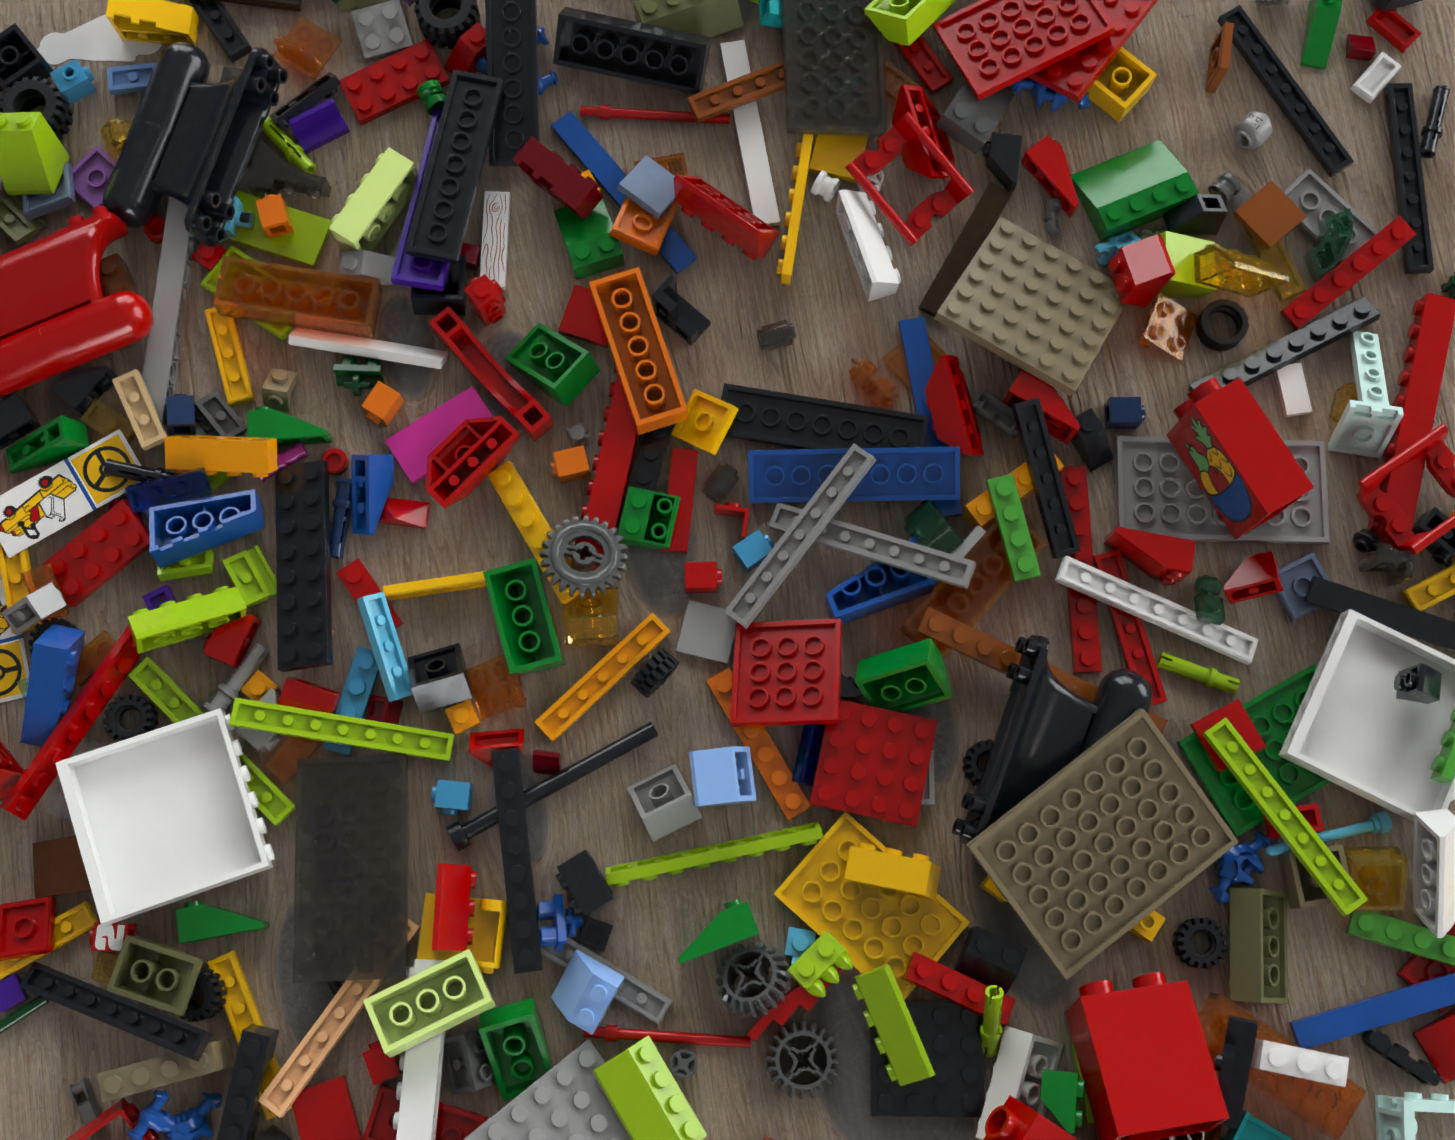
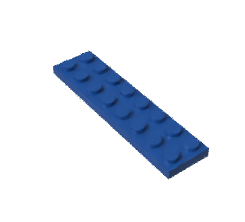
(895, 476)

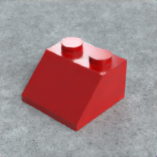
(1141, 270)

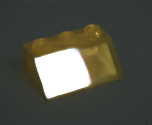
(1236, 271)

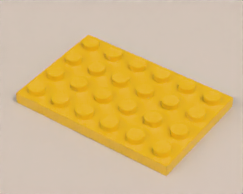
(867, 920)

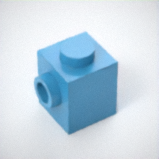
(73, 81)
(752, 550)
(452, 796)

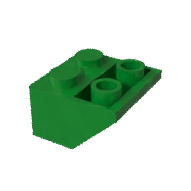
(648, 519)
(1061, 1094)

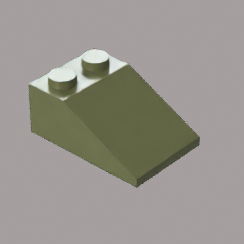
(155, 974)

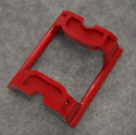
(888, 148)
(1381, 505)

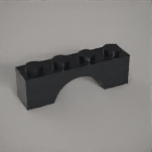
(251, 1062)

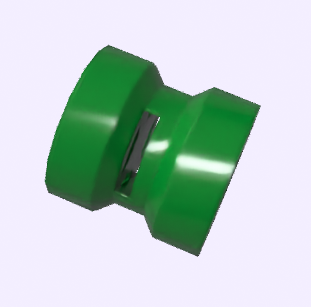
(432, 95)

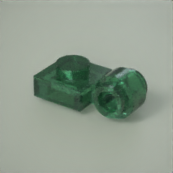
(1207, 605)

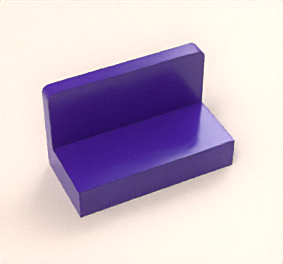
(318, 126)

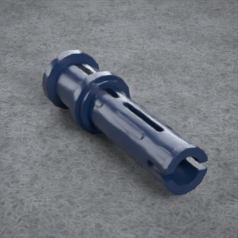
(343, 508)

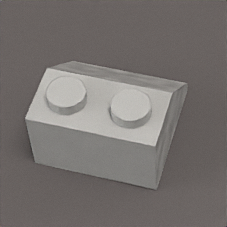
(664, 802)

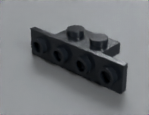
(1235, 1066)

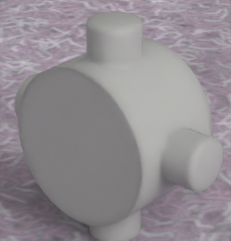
(577, 433)

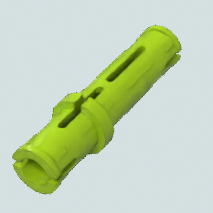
(293, 152)
(1201, 674)
(991, 1028)

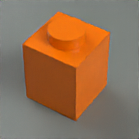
(274, 215)
(382, 404)
(570, 464)

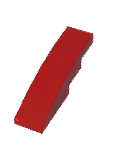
(793, 998)

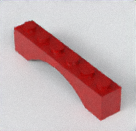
(486, 370)

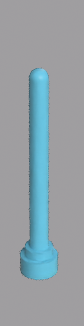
(1377, 823)

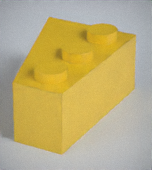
(153, 21)
(893, 870)

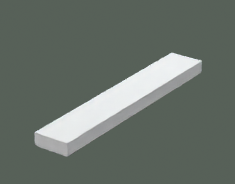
(368, 348)

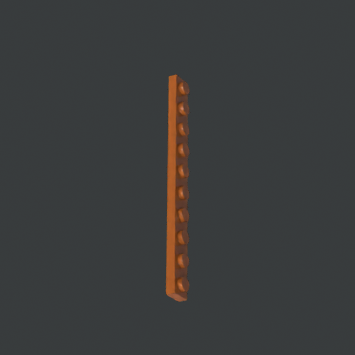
(996, 653)

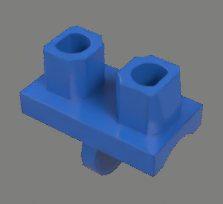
(556, 934)

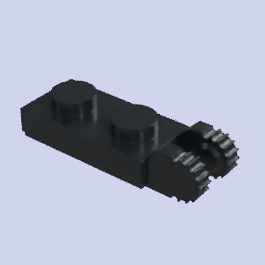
(1399, 1057)

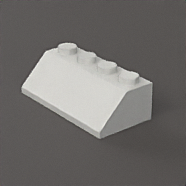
(866, 244)
(1434, 870)
(1019, 1072)

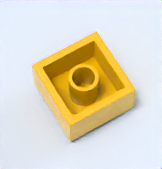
(1121, 84)

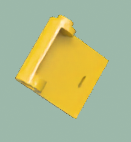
(487, 927)

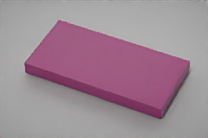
(421, 437)

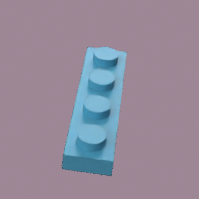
(385, 645)

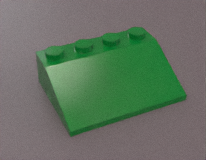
(1132, 189)

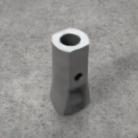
(88, 1109)

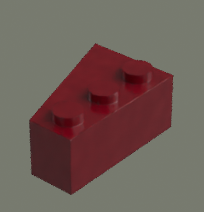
(558, 178)

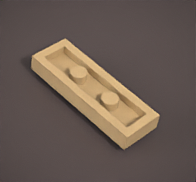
(140, 409)

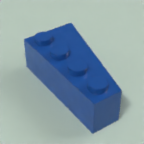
(202, 524)
(876, 590)
(50, 681)

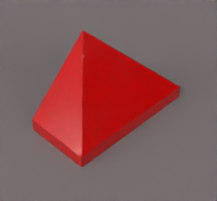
(405, 513)
(484, 742)

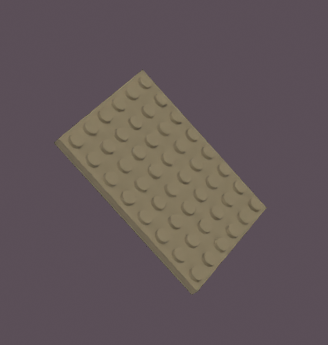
(1102, 843)

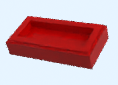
(1393, 28)

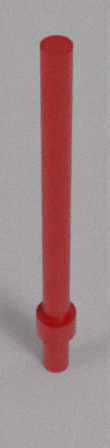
(606, 112)
(612, 1033)

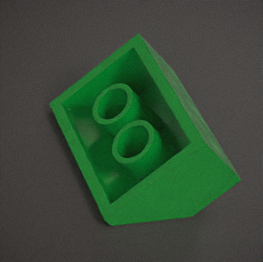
(904, 677)

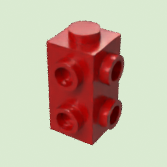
(486, 299)

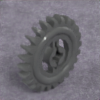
(583, 577)

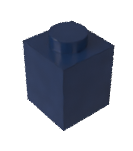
(1123, 413)
(181, 414)

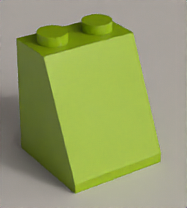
(29, 154)
(1181, 252)

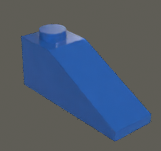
(370, 488)

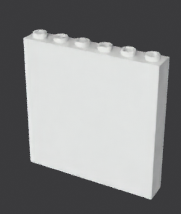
(1359, 731)
(164, 816)

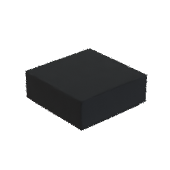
(595, 934)

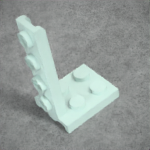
(1370, 421)
(1397, 1114)

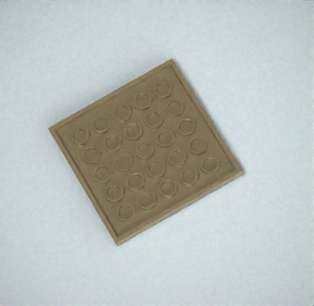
(1033, 306)

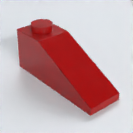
(1050, 168)

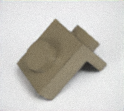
(278, 388)

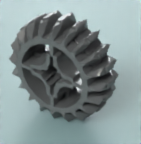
(744, 999)
(784, 1044)

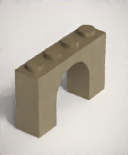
(163, 1071)

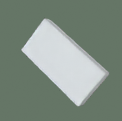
(1375, 77)
(1293, 390)

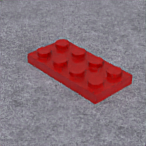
(392, 81)
(99, 553)

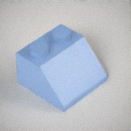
(586, 991)

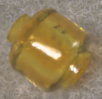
(114, 134)

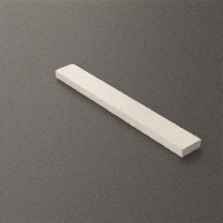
(751, 139)
(1155, 610)

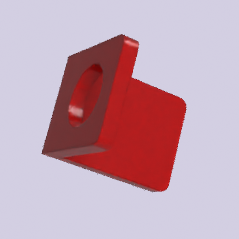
(734, 510)

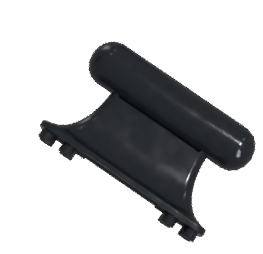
(192, 140)
(1043, 732)

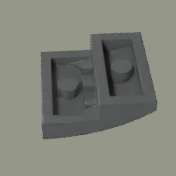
(216, 417)

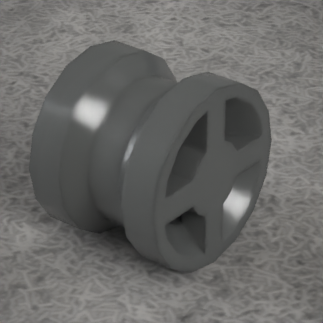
(1226, 187)
(685, 1067)

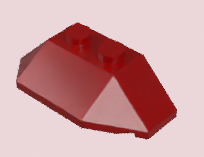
(913, 152)
(952, 407)
(468, 457)

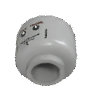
(1252, 130)

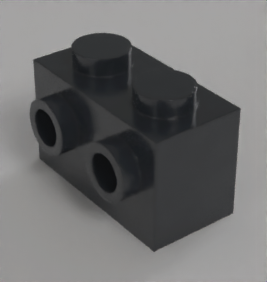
(1443, 548)

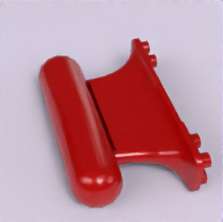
(56, 306)

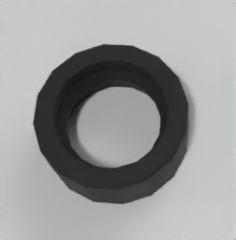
(1230, 308)

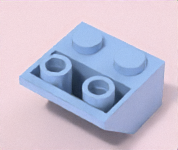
(722, 776)

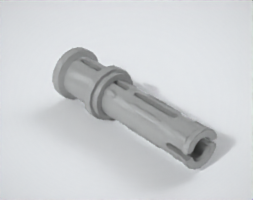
(229, 690)

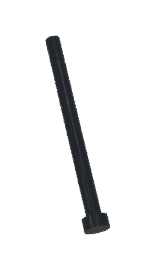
(461, 834)

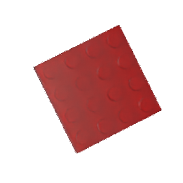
(787, 673)
(874, 763)

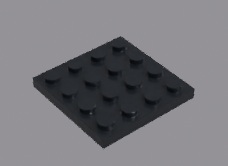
(956, 1055)

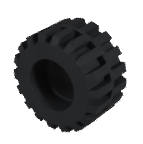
(445, 31)
(36, 92)

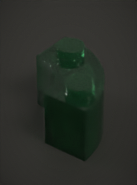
(1332, 243)
(932, 528)

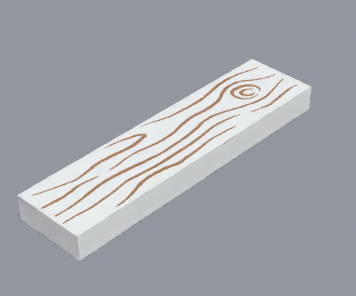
(495, 236)

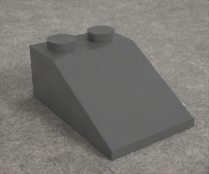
(973, 120)

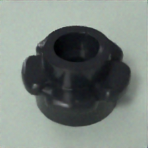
(1365, 540)

